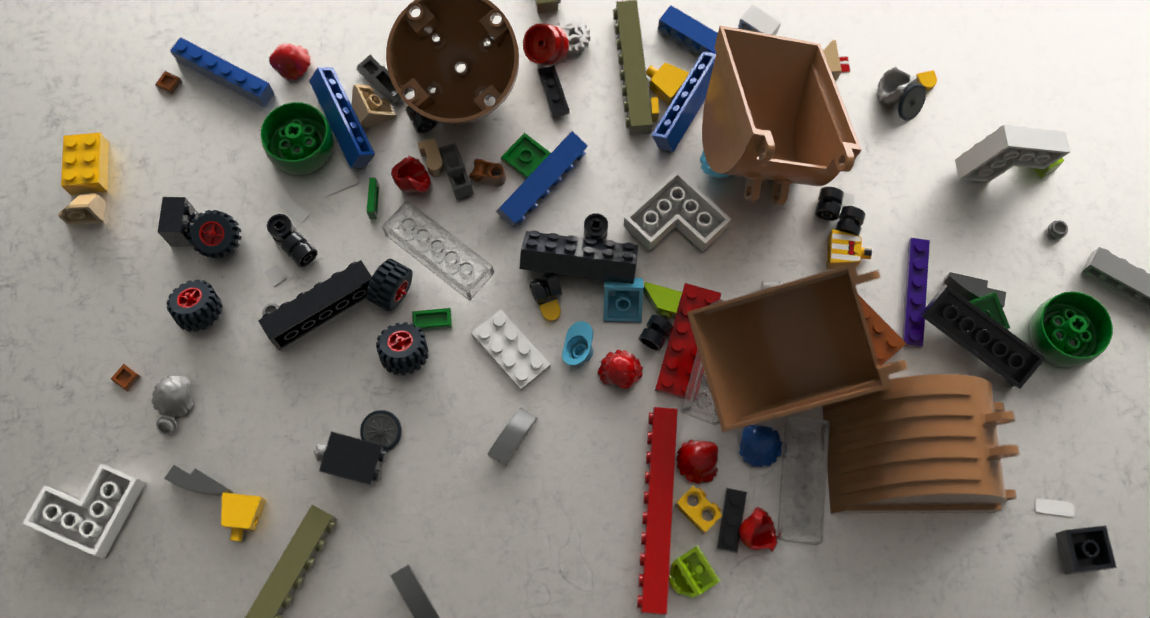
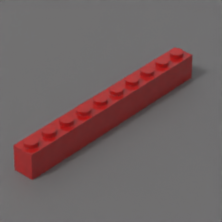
(659, 512)

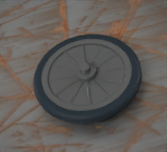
(911, 101)
(381, 428)

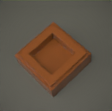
(168, 82)
(125, 377)

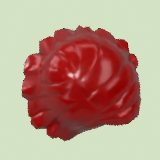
(290, 61)
(411, 175)
(620, 369)
(698, 461)
(758, 531)

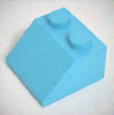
(623, 301)

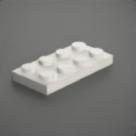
(511, 349)

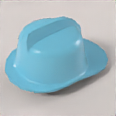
(578, 344)

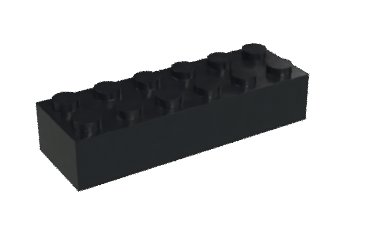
(579, 256)
(317, 305)
(982, 336)

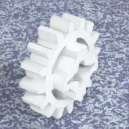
(575, 38)

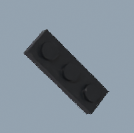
(553, 91)
(731, 520)

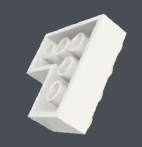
(1009, 148)
(680, 206)
(93, 520)

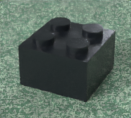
(175, 219)
(1085, 550)

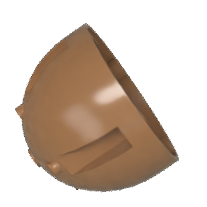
(422, 64)

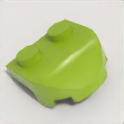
(692, 574)

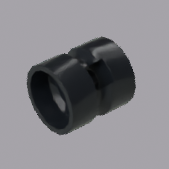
(420, 123)
(829, 203)
(851, 220)
(280, 227)
(596, 227)
(299, 249)
(545, 288)
(654, 335)

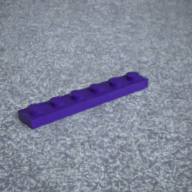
(915, 292)

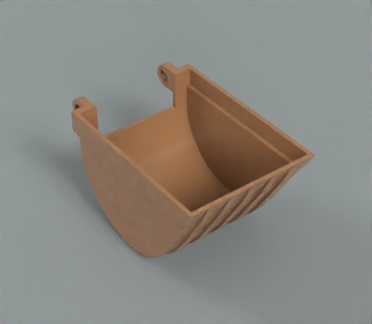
(775, 114)
(789, 348)
(918, 448)

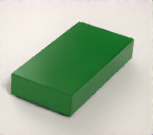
(373, 197)
(432, 319)

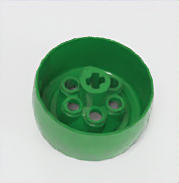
(289, 125)
(1072, 310)

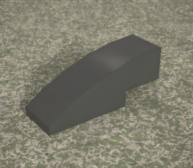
(378, 78)
(456, 171)
(971, 287)
(512, 436)
(196, 482)
(413, 593)

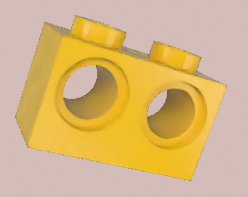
(694, 513)

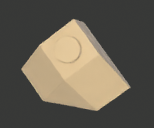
(369, 107)
(84, 209)

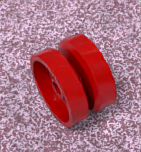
(545, 44)

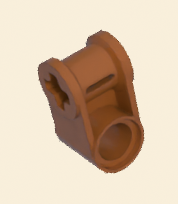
(484, 171)

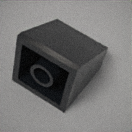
(353, 458)

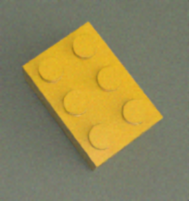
(85, 163)

